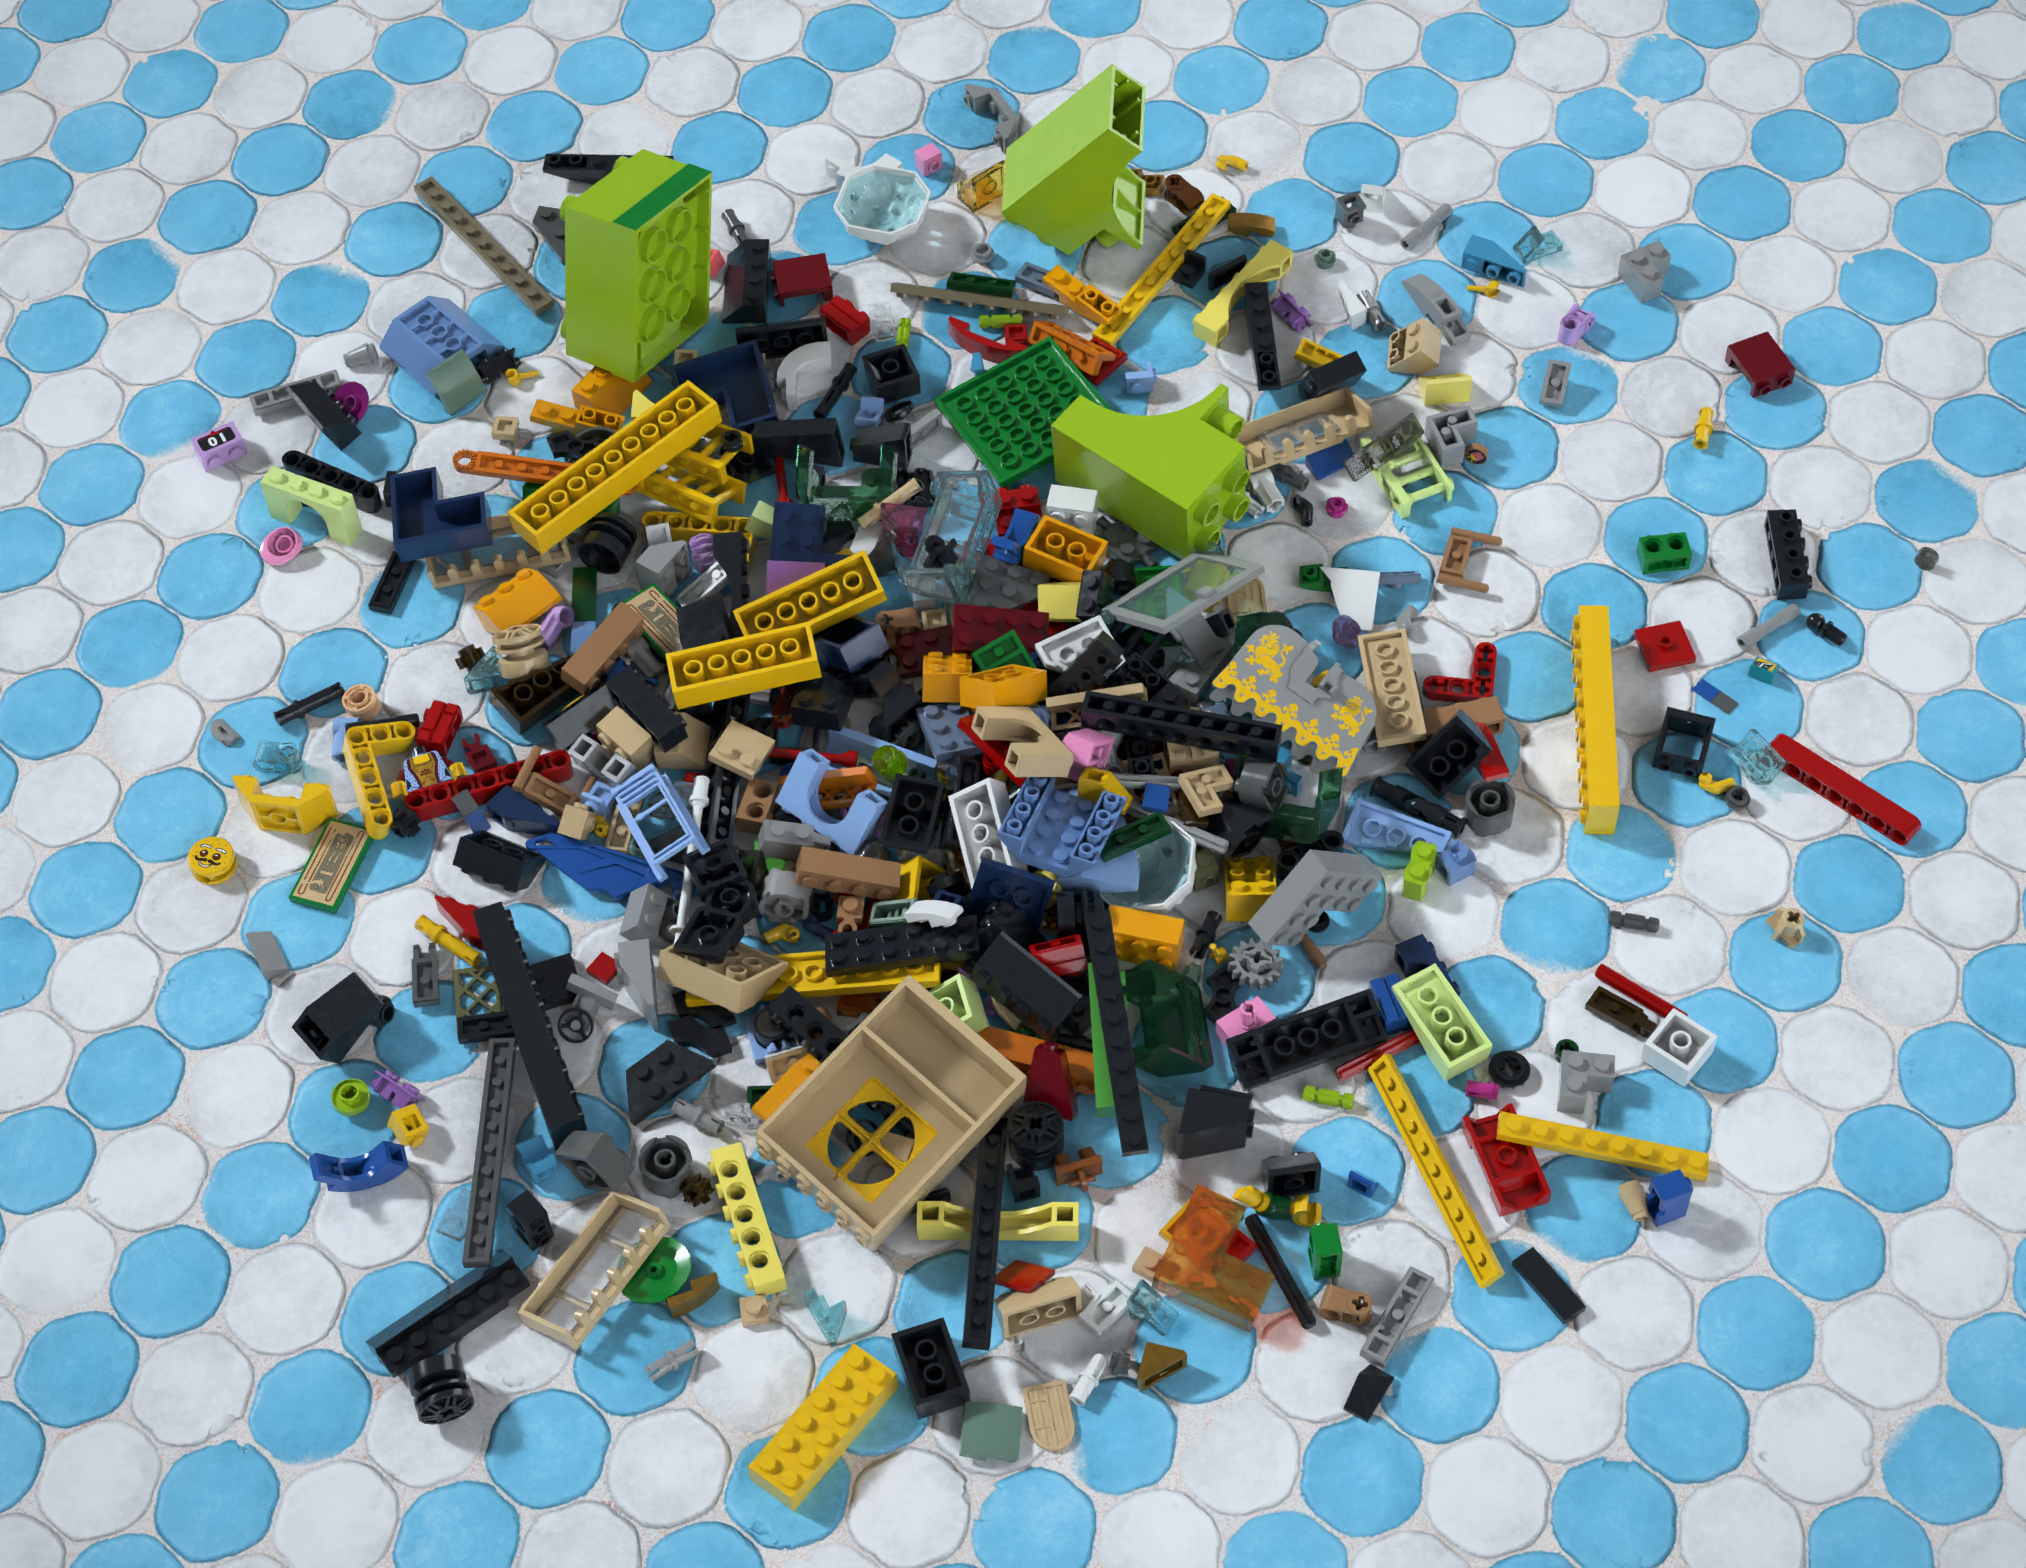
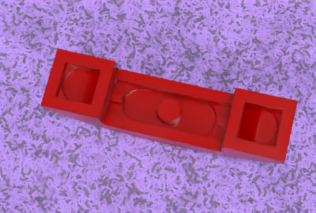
(974, 343)

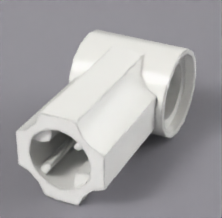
(1264, 487)

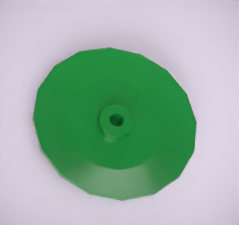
(661, 1273)

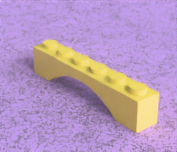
(1267, 265)
(1043, 1223)

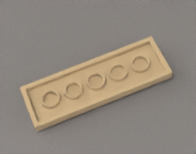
(1393, 686)

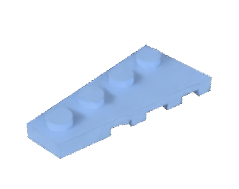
(1389, 830)

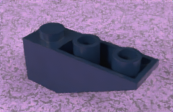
(519, 814)

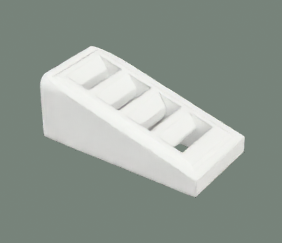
(1352, 306)

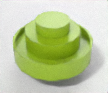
(350, 1097)

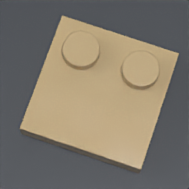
(741, 750)

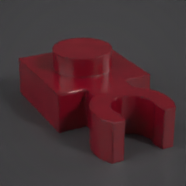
(478, 756)

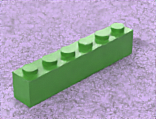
(1103, 1089)

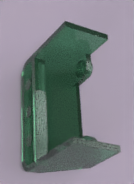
(846, 502)
(1300, 822)

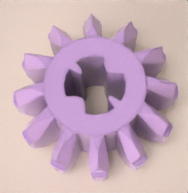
(702, 551)

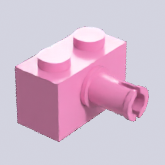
(1244, 1019)

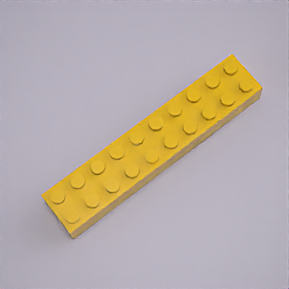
(614, 467)
(1595, 720)

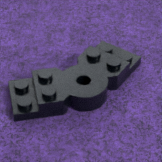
(728, 899)

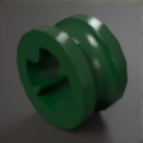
(1564, 1044)

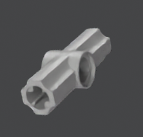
(642, 659)

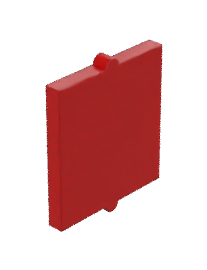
(1023, 1276)

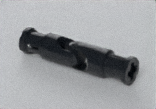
(1421, 808)

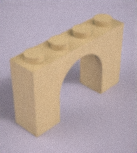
(1038, 748)

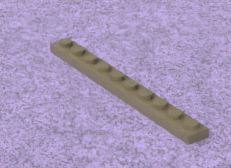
(484, 246)

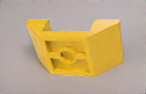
(288, 812)

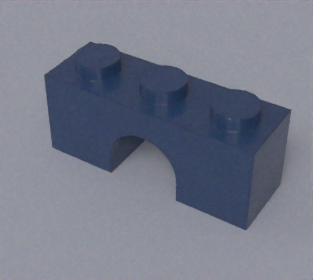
(1417, 955)

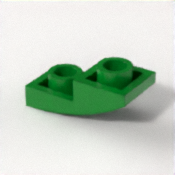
(1313, 578)

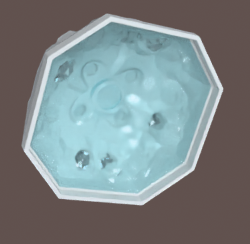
(882, 203)
(1165, 874)

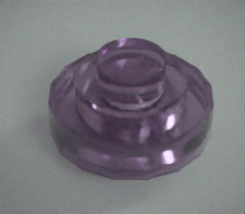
(1346, 631)

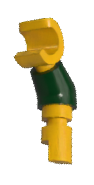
(1280, 1207)

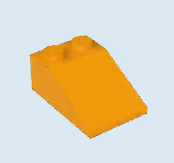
(785, 1086)

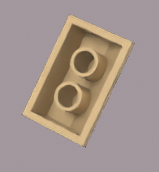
(1042, 1307)

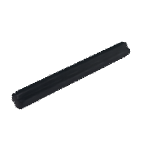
(1280, 1271)

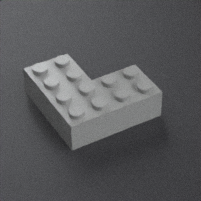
(1315, 884)

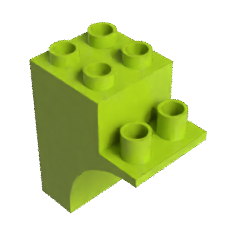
(1072, 171)
(1159, 474)

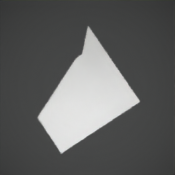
(1355, 593)

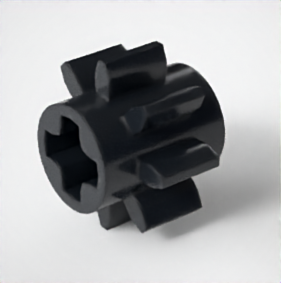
(405, 823)

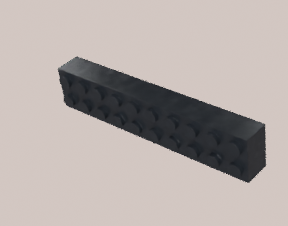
(529, 1022)

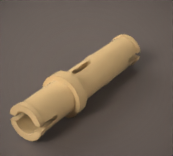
(897, 497)

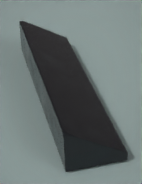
(963, 774)

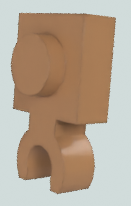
(850, 912)

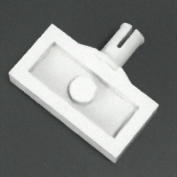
(1104, 1306)

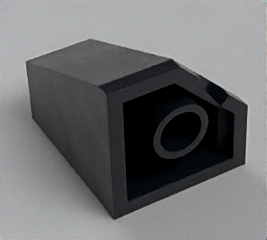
(1240, 826)

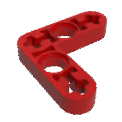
(1470, 686)

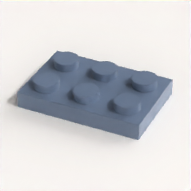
(942, 733)

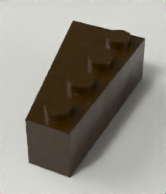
(532, 697)

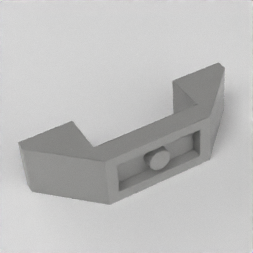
(985, 98)

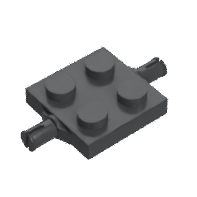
(1127, 543)

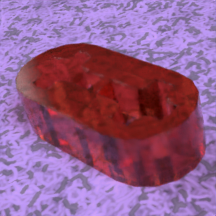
(781, 705)

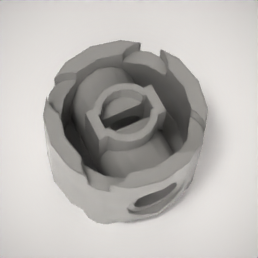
(783, 899)

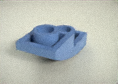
(580, 633)

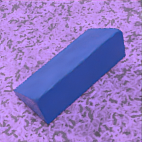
(1328, 460)

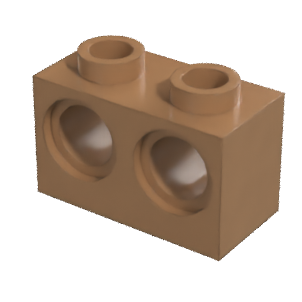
(755, 805)

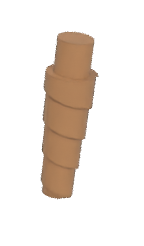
(1313, 953)

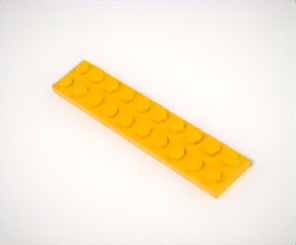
(808, 977)

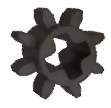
(469, 657)
(697, 1189)

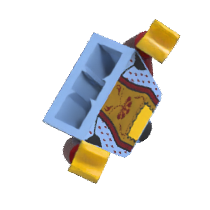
(425, 770)

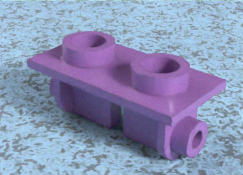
(1297, 316)
(389, 1083)

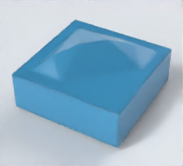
(977, 364)

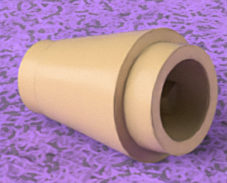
(1634, 1199)

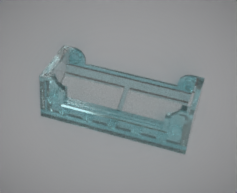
(962, 510)

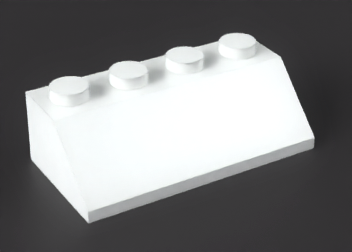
(977, 818)

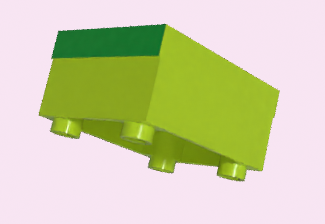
(637, 263)

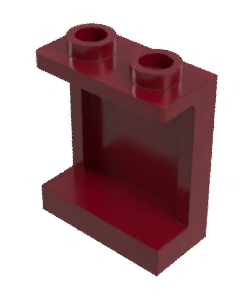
(801, 277)
(1761, 363)

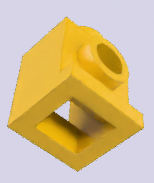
(408, 1126)

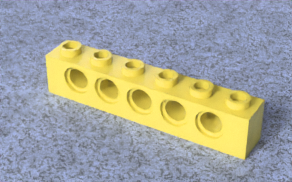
(733, 1161)

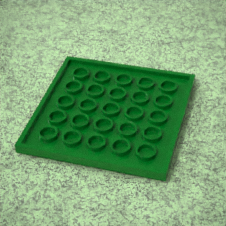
(1011, 408)

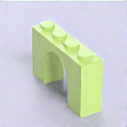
(287, 490)

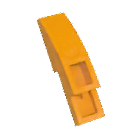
(1081, 298)
(566, 418)

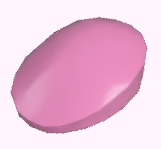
(281, 546)

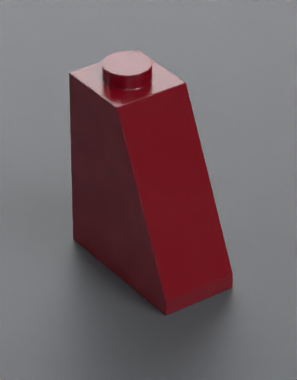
(1051, 1080)

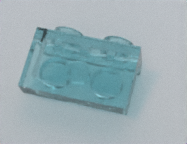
(1756, 758)

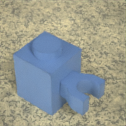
(1455, 862)

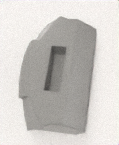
(224, 732)

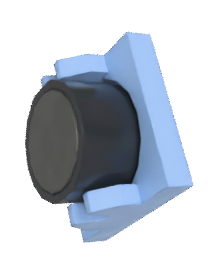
(765, 1034)

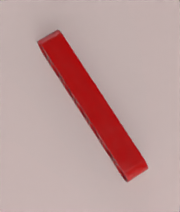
(484, 785)
(1846, 791)

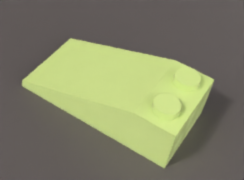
(963, 999)
(1442, 1022)

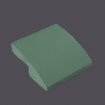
(456, 381)
(990, 1431)

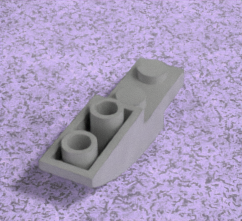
(1438, 304)

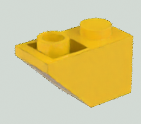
(1095, 780)

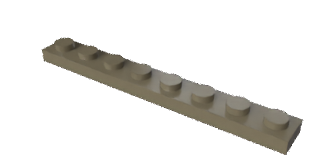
(988, 301)

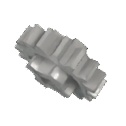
(1255, 964)

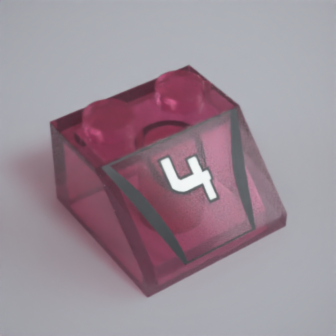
(905, 524)

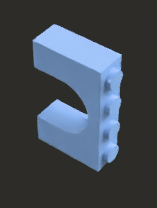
(801, 799)

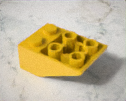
(1247, 886)

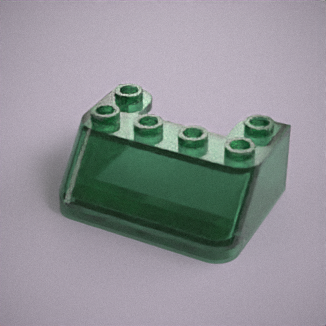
(1170, 1019)

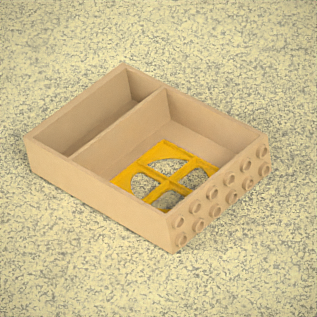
(924, 1066)

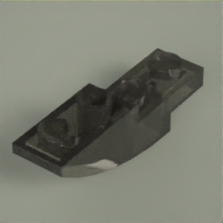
(1384, 447)

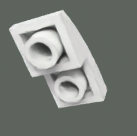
(934, 911)

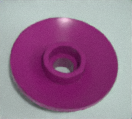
(354, 398)

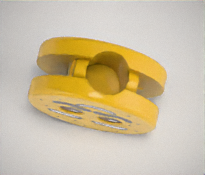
(212, 860)

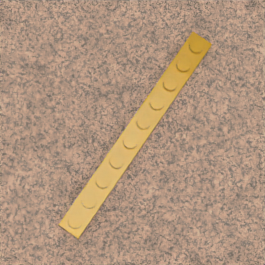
(1163, 268)
(1436, 1172)

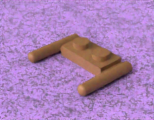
(1457, 556)
(544, 790)

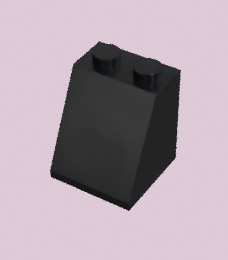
(1214, 1123)

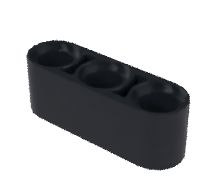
(1294, 854)

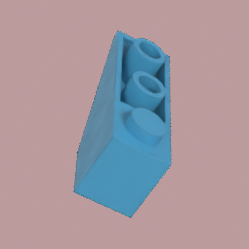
(1491, 260)

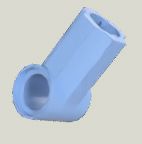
(339, 735)

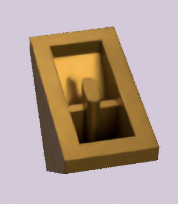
(1159, 1363)

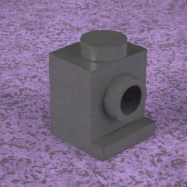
(1349, 216)

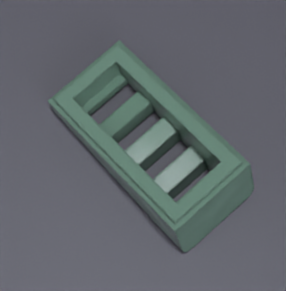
(884, 908)

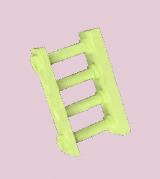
(1393, 484)

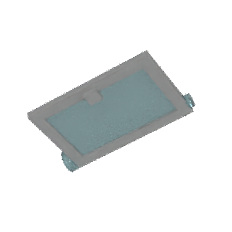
(1182, 590)

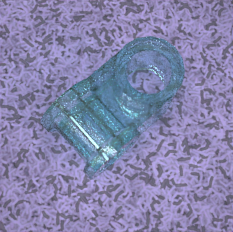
(276, 757)

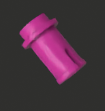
(1482, 1090)

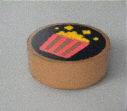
(1476, 453)

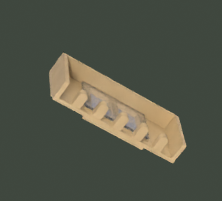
(1304, 429)

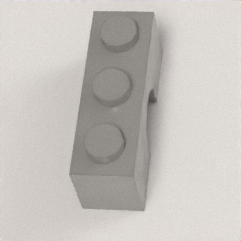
(599, 762)

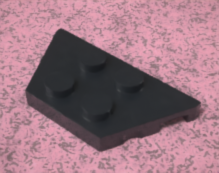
(662, 1077)

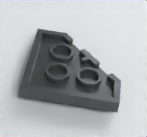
(552, 229)
(1005, 584)

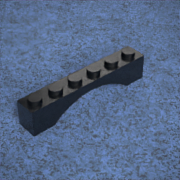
(731, 552)

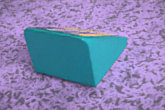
(1763, 670)

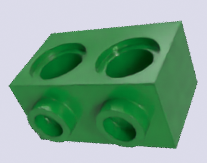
(1664, 553)
(1325, 1251)

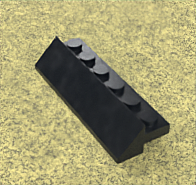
(1306, 1040)
(449, 1315)

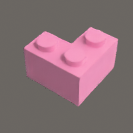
(1089, 749)

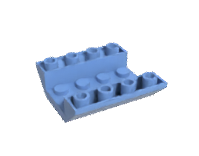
(432, 334)
(1058, 828)

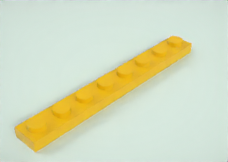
(1602, 1146)

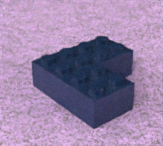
(733, 379)
(433, 525)
(799, 534)
(849, 644)

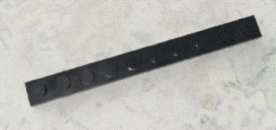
(1116, 1034)
(985, 1238)

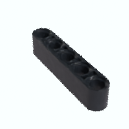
(365, 493)

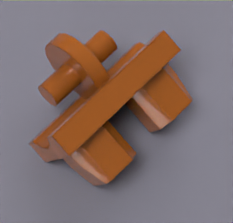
(1079, 1171)

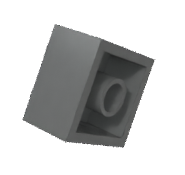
(594, 1160)

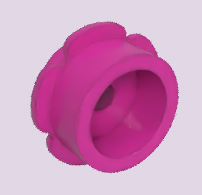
(1336, 507)

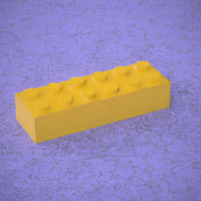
(819, 598)
(743, 665)
(823, 1427)

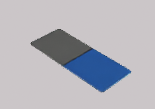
(1715, 696)
(471, 811)

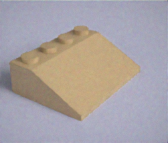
(731, 984)

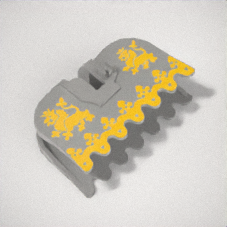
(1273, 684)

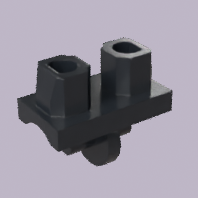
(939, 552)

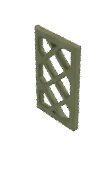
(476, 973)

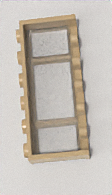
(506, 556)
(594, 1269)

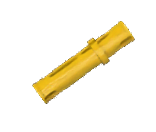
(440, 935)

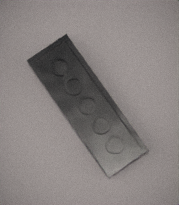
(900, 946)

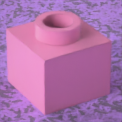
(928, 159)

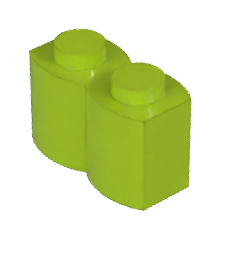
(1419, 870)

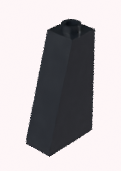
(782, 438)

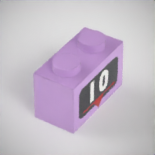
(219, 446)

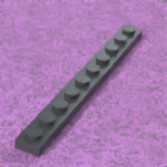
(489, 1153)

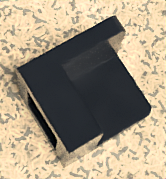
(1222, 623)
(1023, 1184)

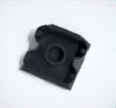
(748, 466)
(924, 478)

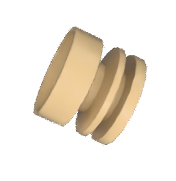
(519, 649)

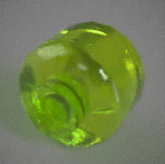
(889, 761)

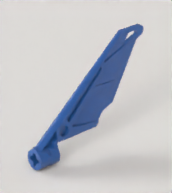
(603, 868)

